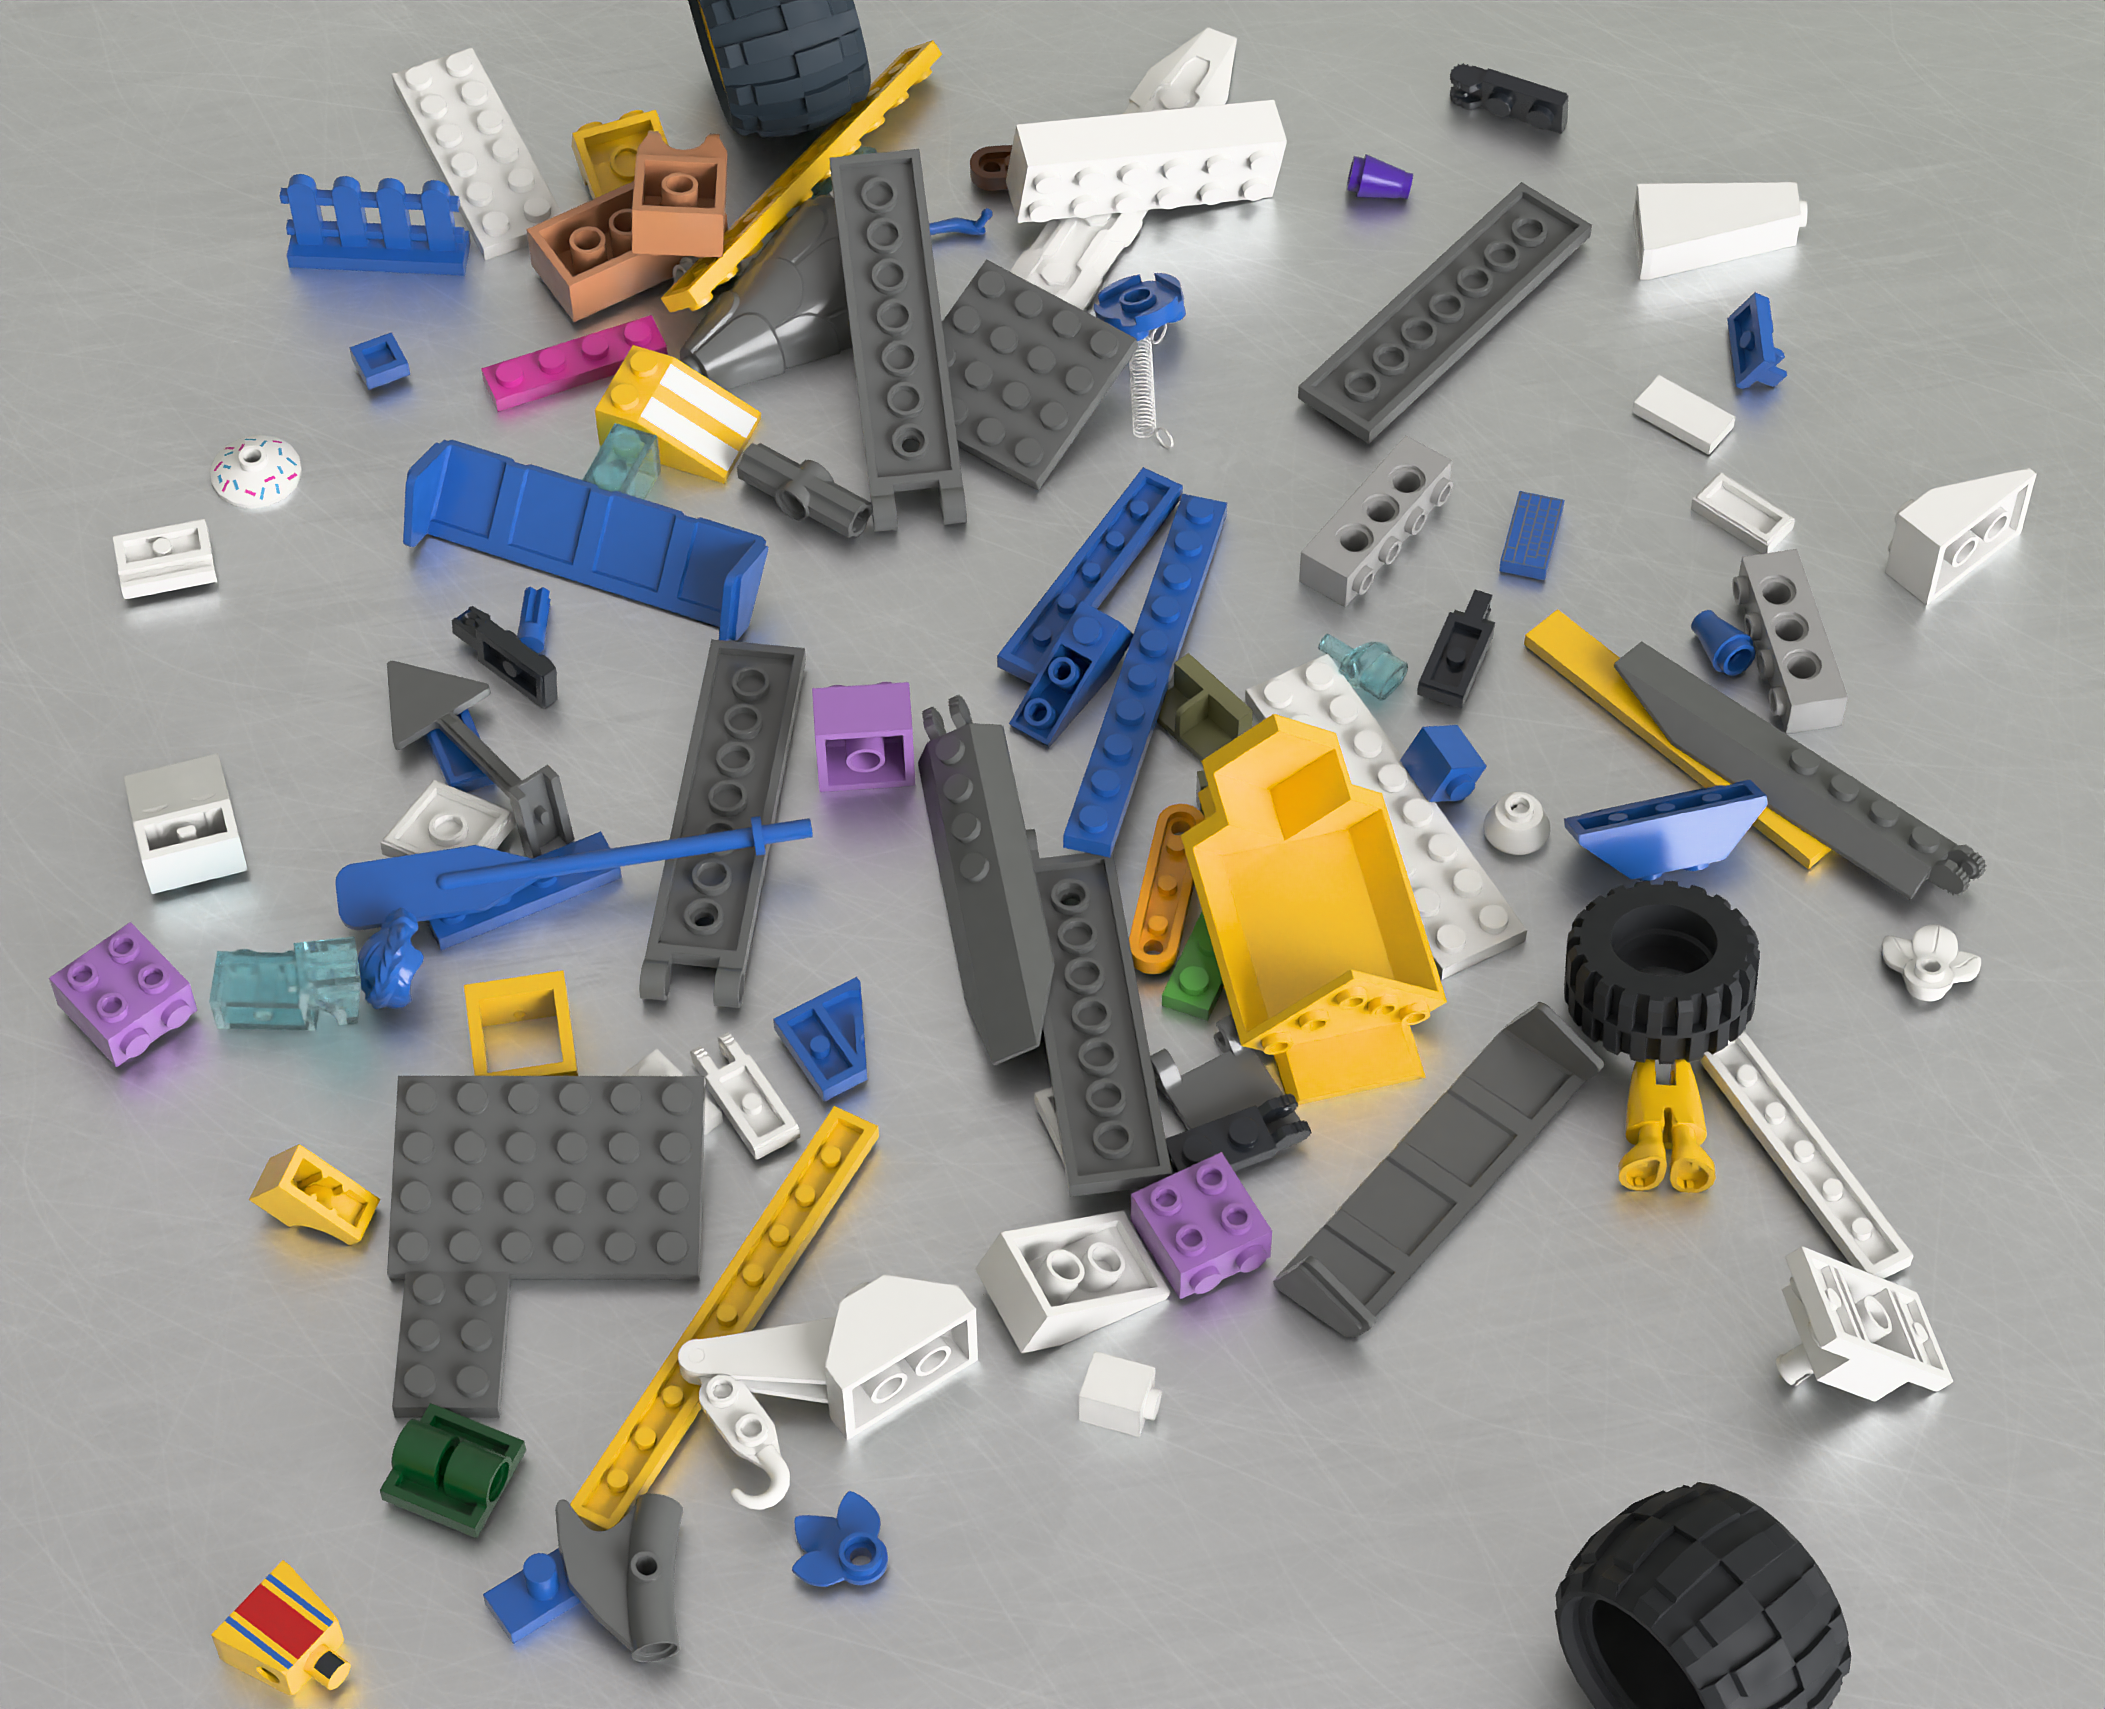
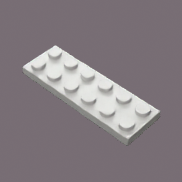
(476, 150)

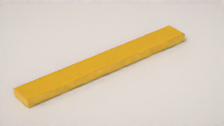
(1592, 670)

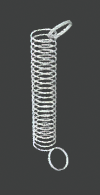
(1141, 389)

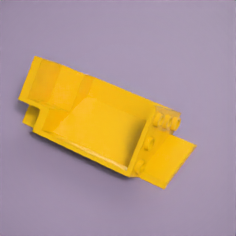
(1311, 913)

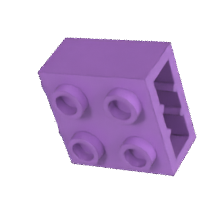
(123, 994)
(1201, 1226)

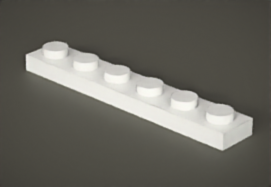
(1807, 1158)

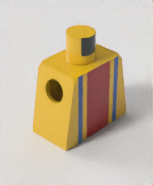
(283, 1635)

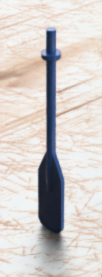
(479, 877)

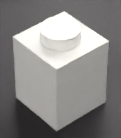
(1118, 1394)

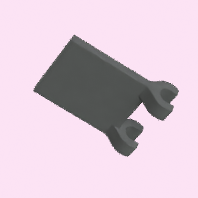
(1220, 1085)

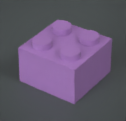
(863, 736)

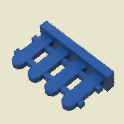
(374, 247)

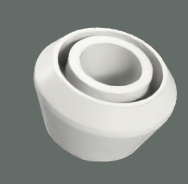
(1517, 824)

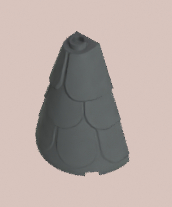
(781, 307)

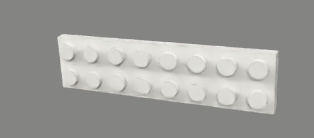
(1454, 895)

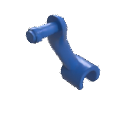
(962, 225)

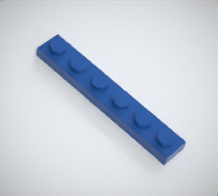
(1092, 570)

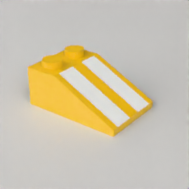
(694, 419)

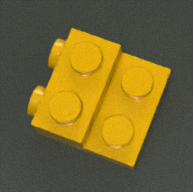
(609, 150)

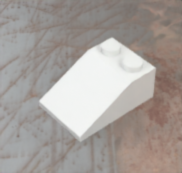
(1956, 530)
(1069, 1278)

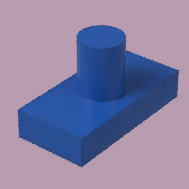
(531, 1596)

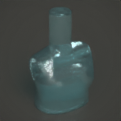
(1367, 667)

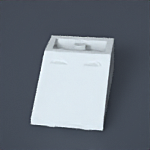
(184, 823)

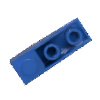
(1072, 673)

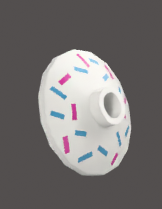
(255, 471)

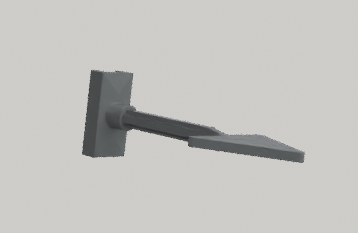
(431, 701)

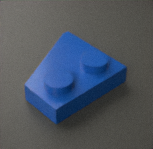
(828, 1039)

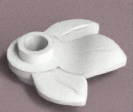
(1930, 961)

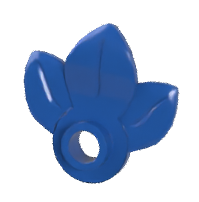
(834, 1543)

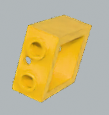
(517, 1001)

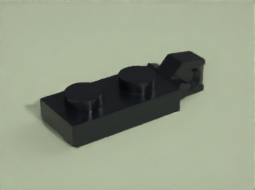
(1458, 653)
(507, 656)

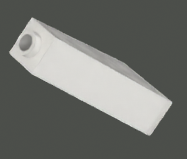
(1712, 223)

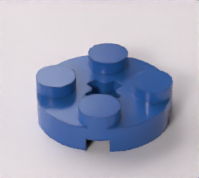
(1140, 305)

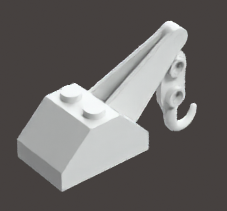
(866, 1362)

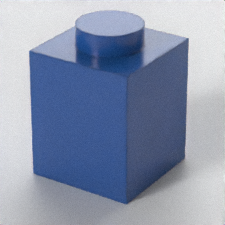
(1443, 763)

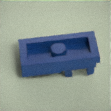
(1753, 344)

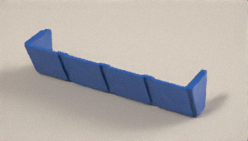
(585, 534)

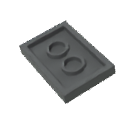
(452, 1343)

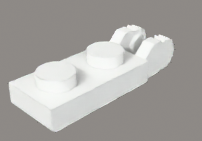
(746, 1098)

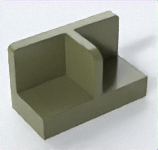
(1202, 710)

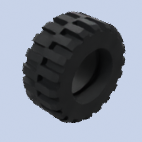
(1653, 1013)

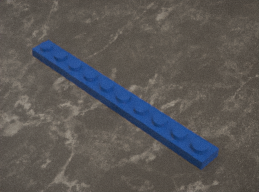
(1145, 677)

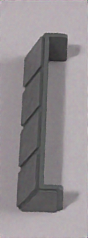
(1439, 1171)

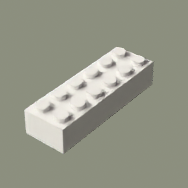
(1145, 161)

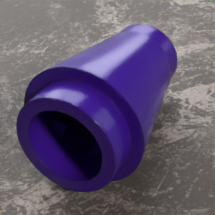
(1378, 179)

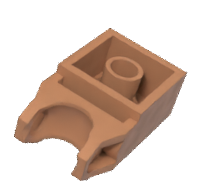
(679, 198)

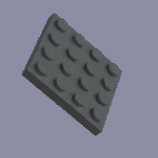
(1026, 371)

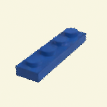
(531, 899)

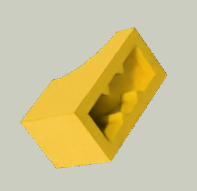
(313, 1194)

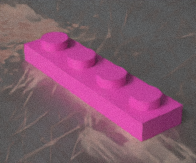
(568, 363)

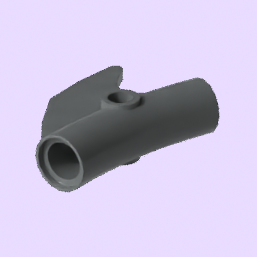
(627, 1573)

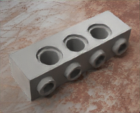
(1376, 521)
(1790, 641)

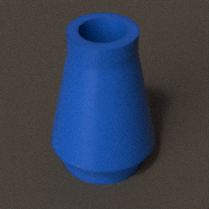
(1724, 644)

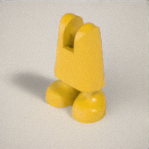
(1661, 1120)

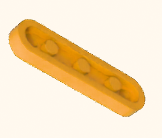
(1164, 893)

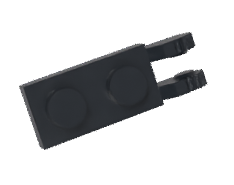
(1509, 97)
(1239, 1136)

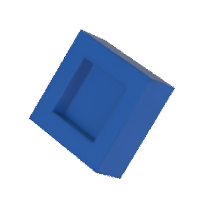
(379, 361)

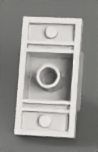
(1857, 1330)

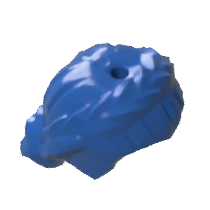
(390, 962)

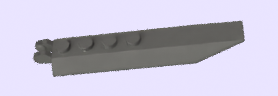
(1796, 779)
(987, 880)

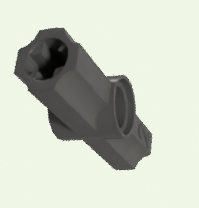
(804, 490)

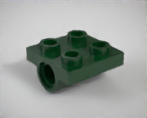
(451, 1469)

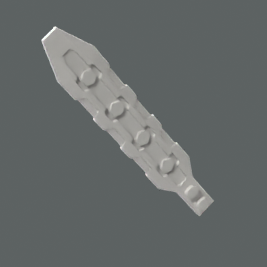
(1077, 251)

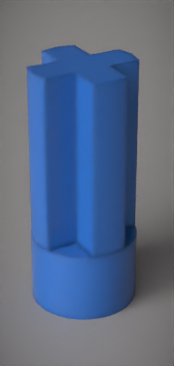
(534, 618)

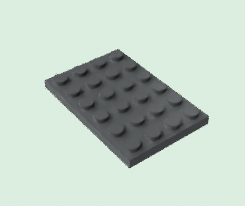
(548, 1176)

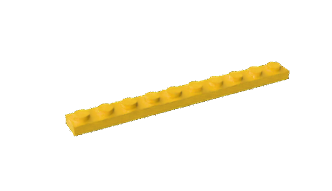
(795, 184)
(731, 1308)

